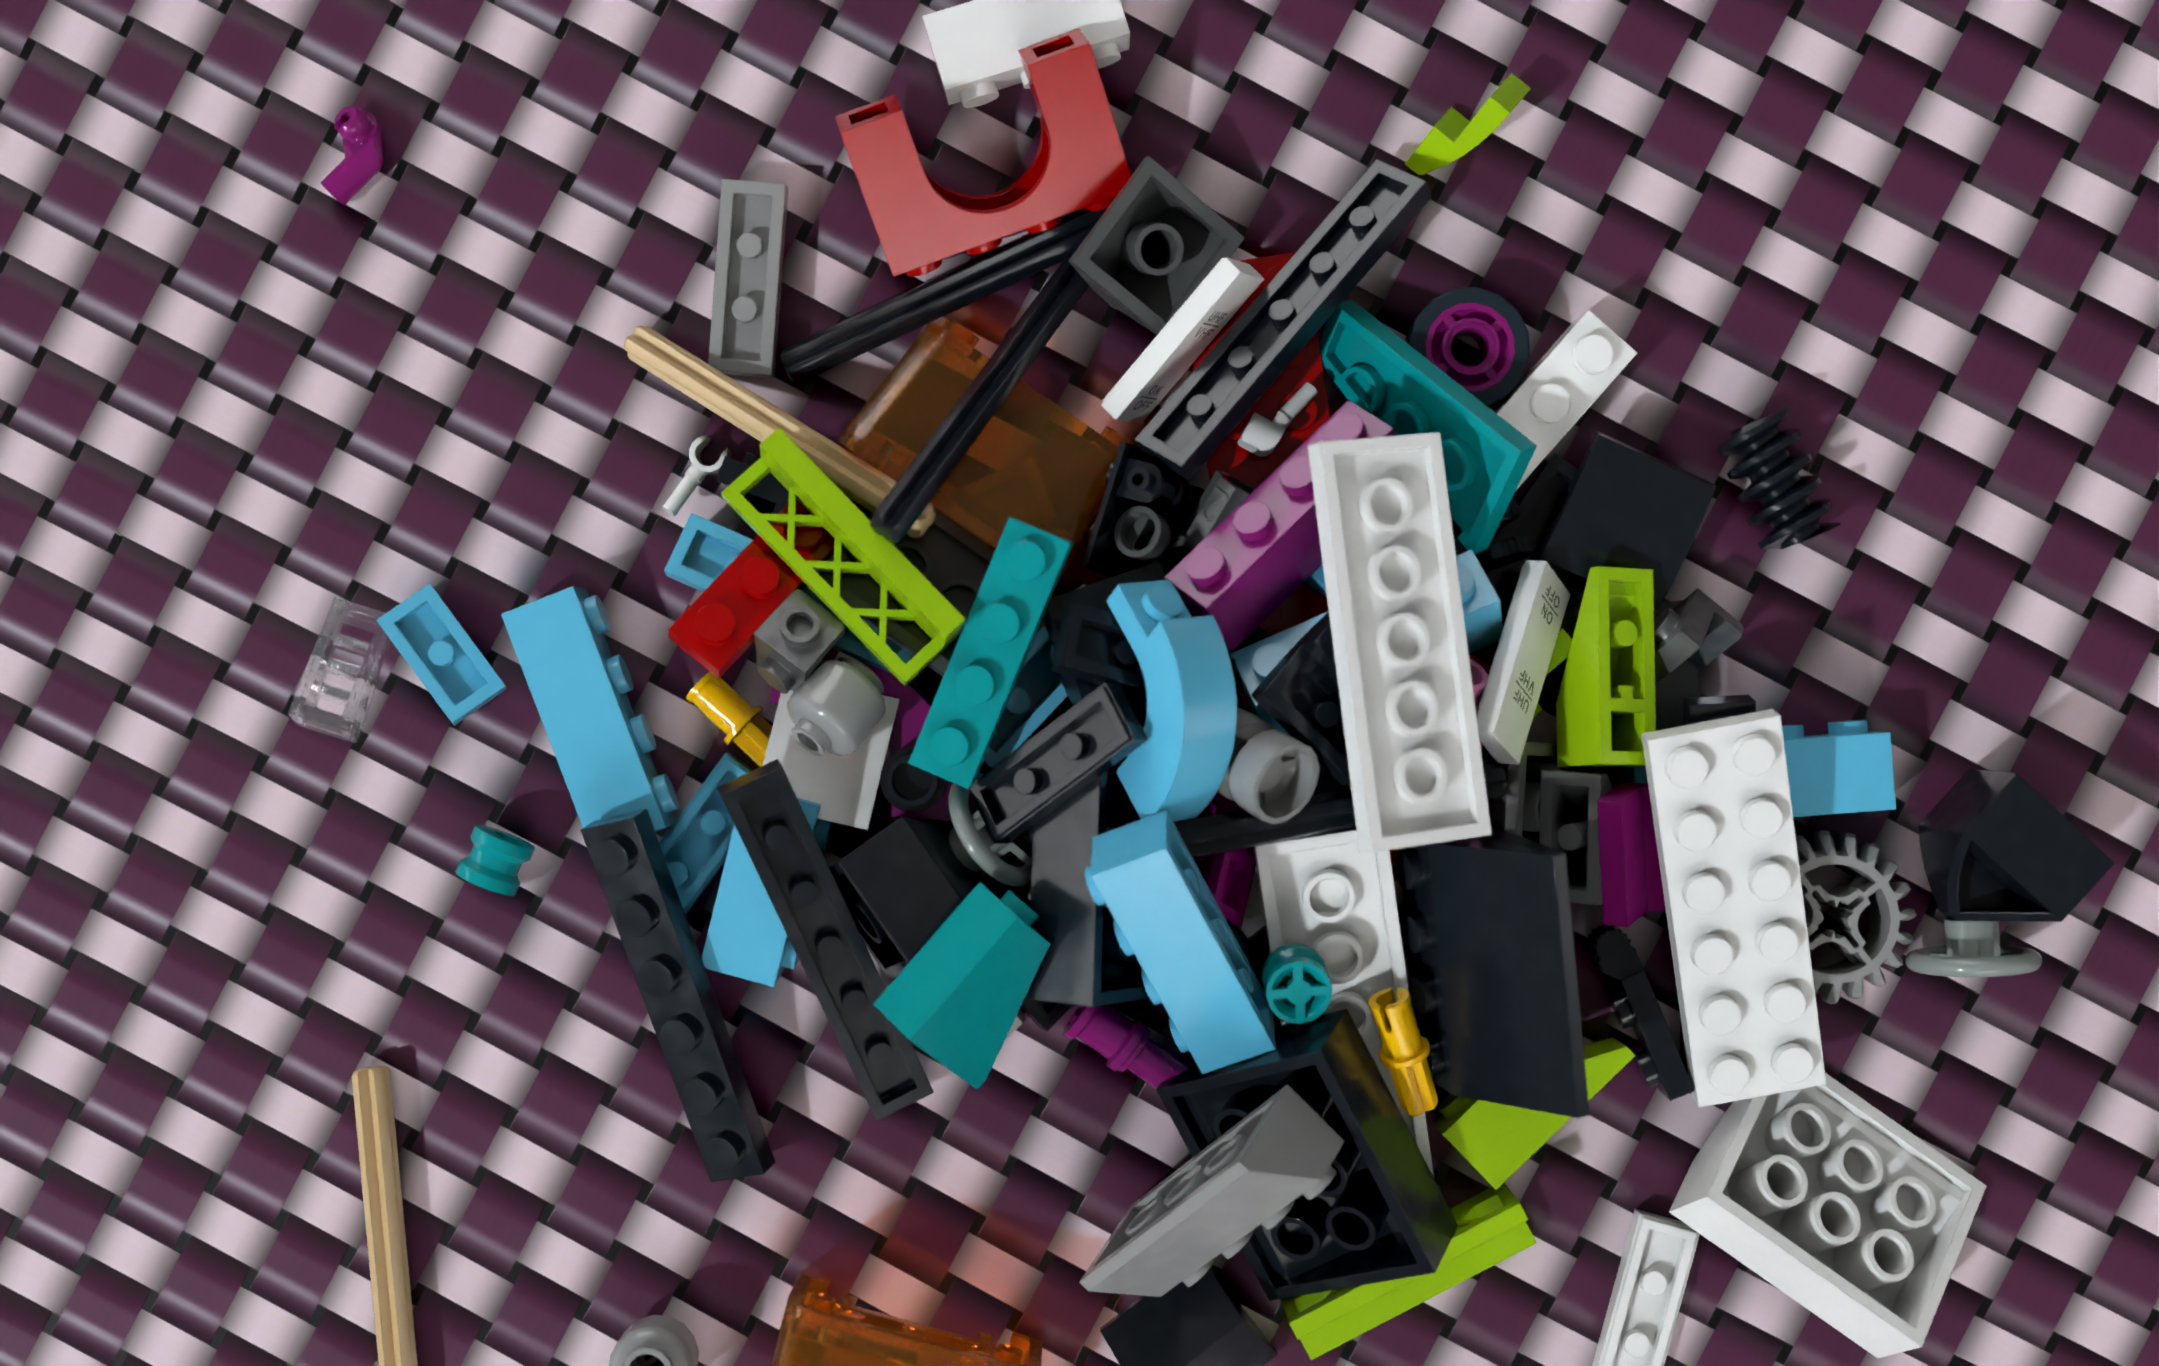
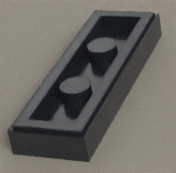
(1057, 762)

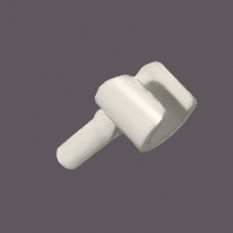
(1263, 435)
(694, 475)

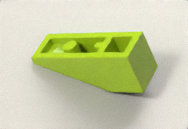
(1609, 673)
(1502, 1136)

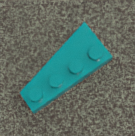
(1414, 396)

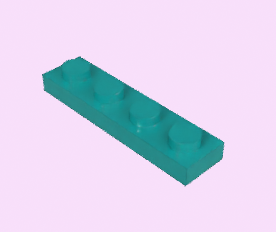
(990, 652)

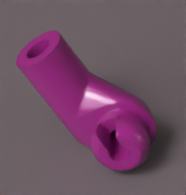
(362, 153)

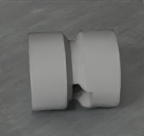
(1269, 771)

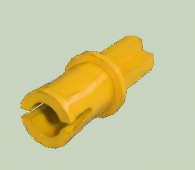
(733, 716)
(1403, 1050)

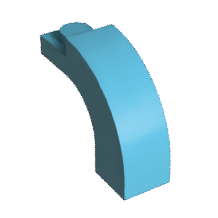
(1188, 701)

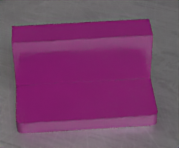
(1628, 855)

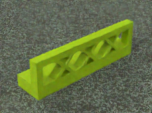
(853, 532)
(1487, 1233)

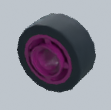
(1489, 322)

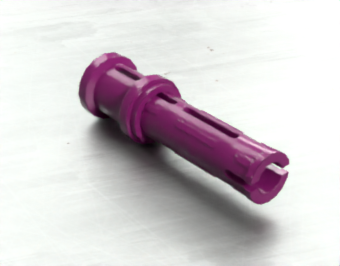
(1123, 1043)

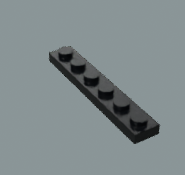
(1283, 319)
(824, 936)
(678, 995)

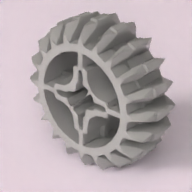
(1849, 901)

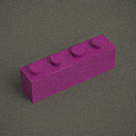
(1266, 541)

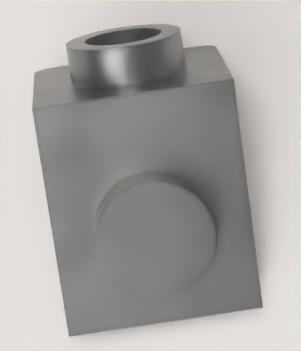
(1692, 631)
(795, 641)

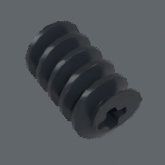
(1777, 481)

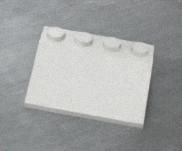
(1834, 1210)

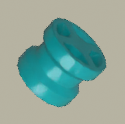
(495, 860)
(1300, 998)

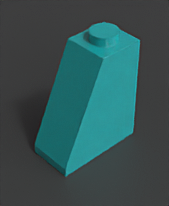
(968, 983)

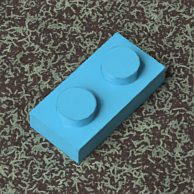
(441, 654)

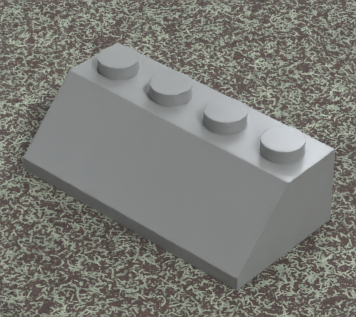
(1218, 1199)

